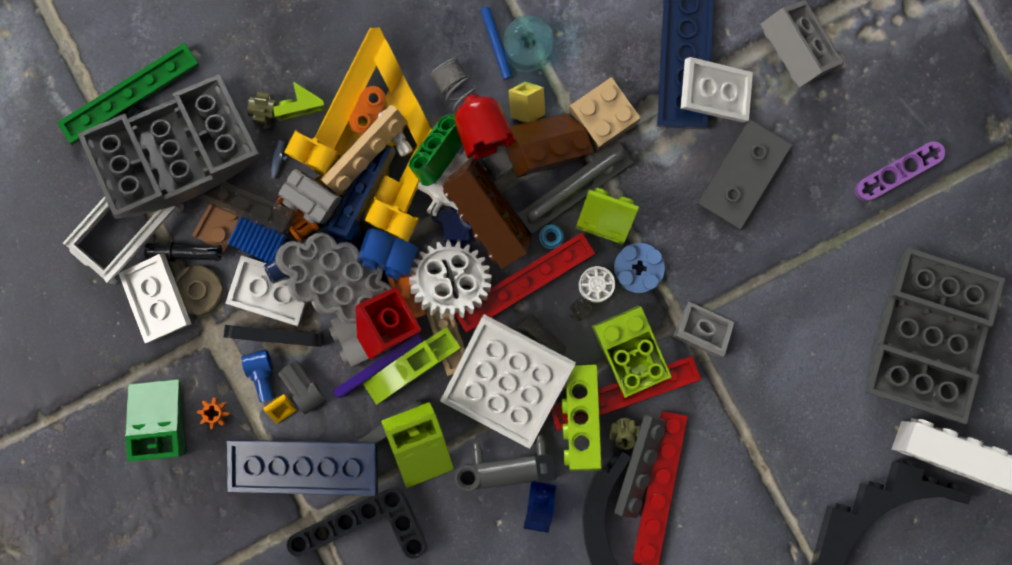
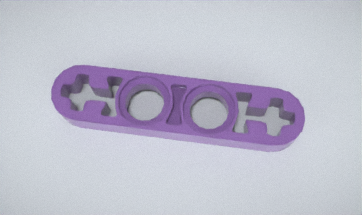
(899, 171)

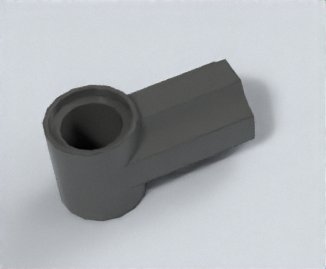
(305, 392)

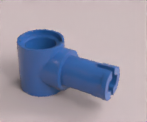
(258, 368)

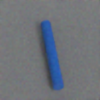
(496, 43)

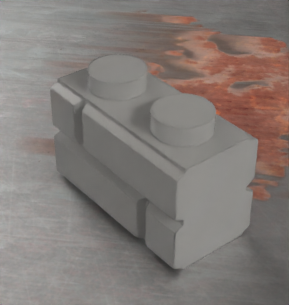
(309, 196)

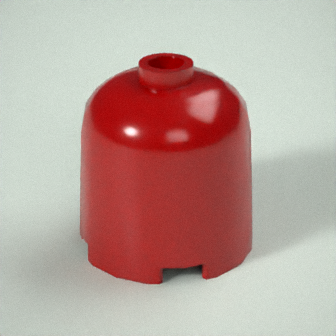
(482, 126)

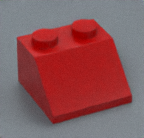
(384, 322)

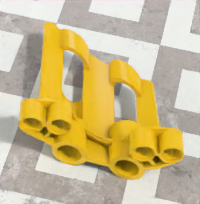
(335, 137)

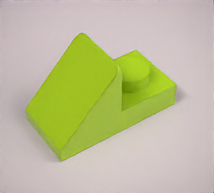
(306, 104)

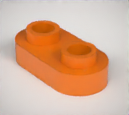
(366, 109)

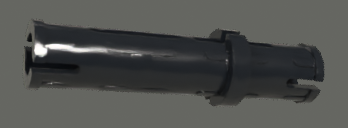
(183, 251)

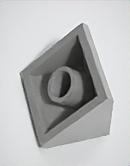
(704, 330)

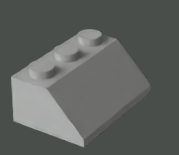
(801, 43)

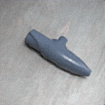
(278, 158)

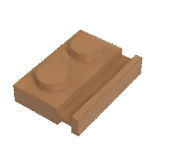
(216, 227)

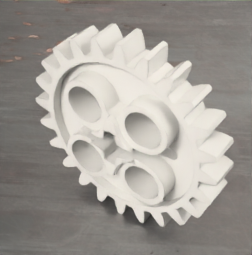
(472, 274)

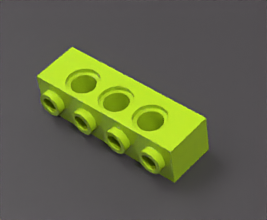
(589, 459)

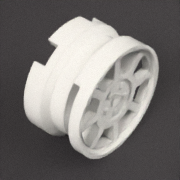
(596, 284)

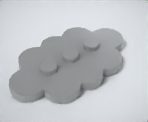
(329, 275)

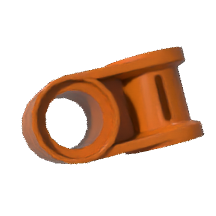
(299, 223)

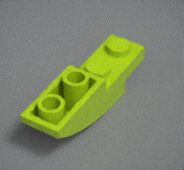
(411, 365)

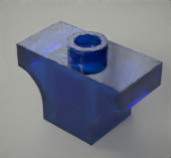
(454, 227)
(540, 507)

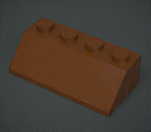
(487, 213)

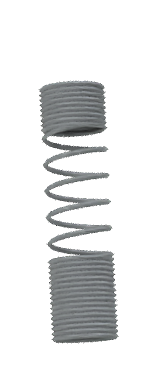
(448, 78)

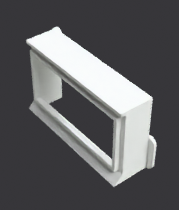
(128, 251)

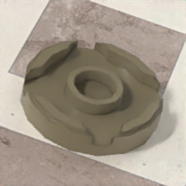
(199, 289)

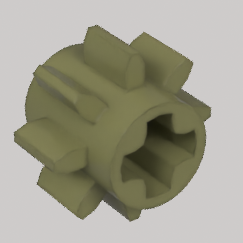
(261, 108)
(624, 433)

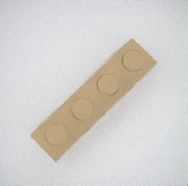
(364, 150)

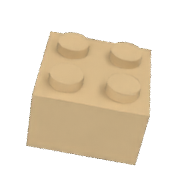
(604, 114)

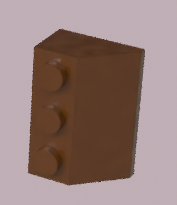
(548, 144)

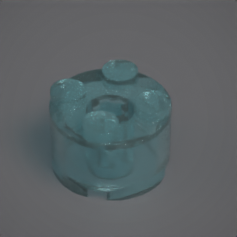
(520, 32)

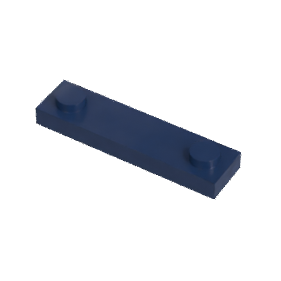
(359, 195)

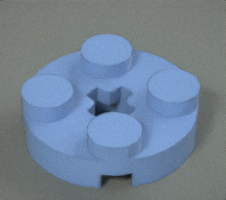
(650, 259)

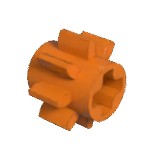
(214, 406)

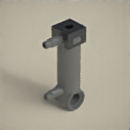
(508, 471)

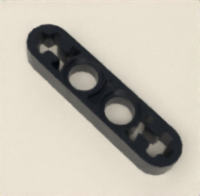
(273, 336)

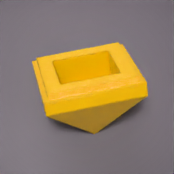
(279, 408)

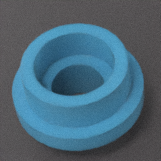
(551, 228)

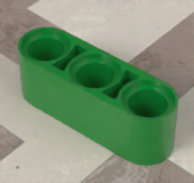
(436, 151)

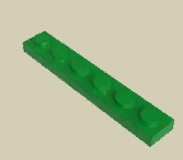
(129, 92)

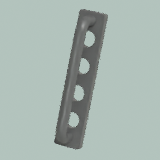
(532, 215)

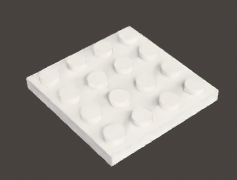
(507, 381)

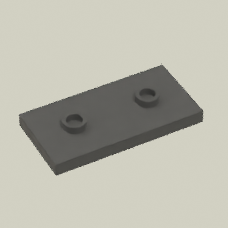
(744, 174)

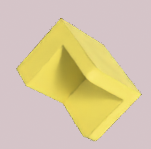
(527, 102)

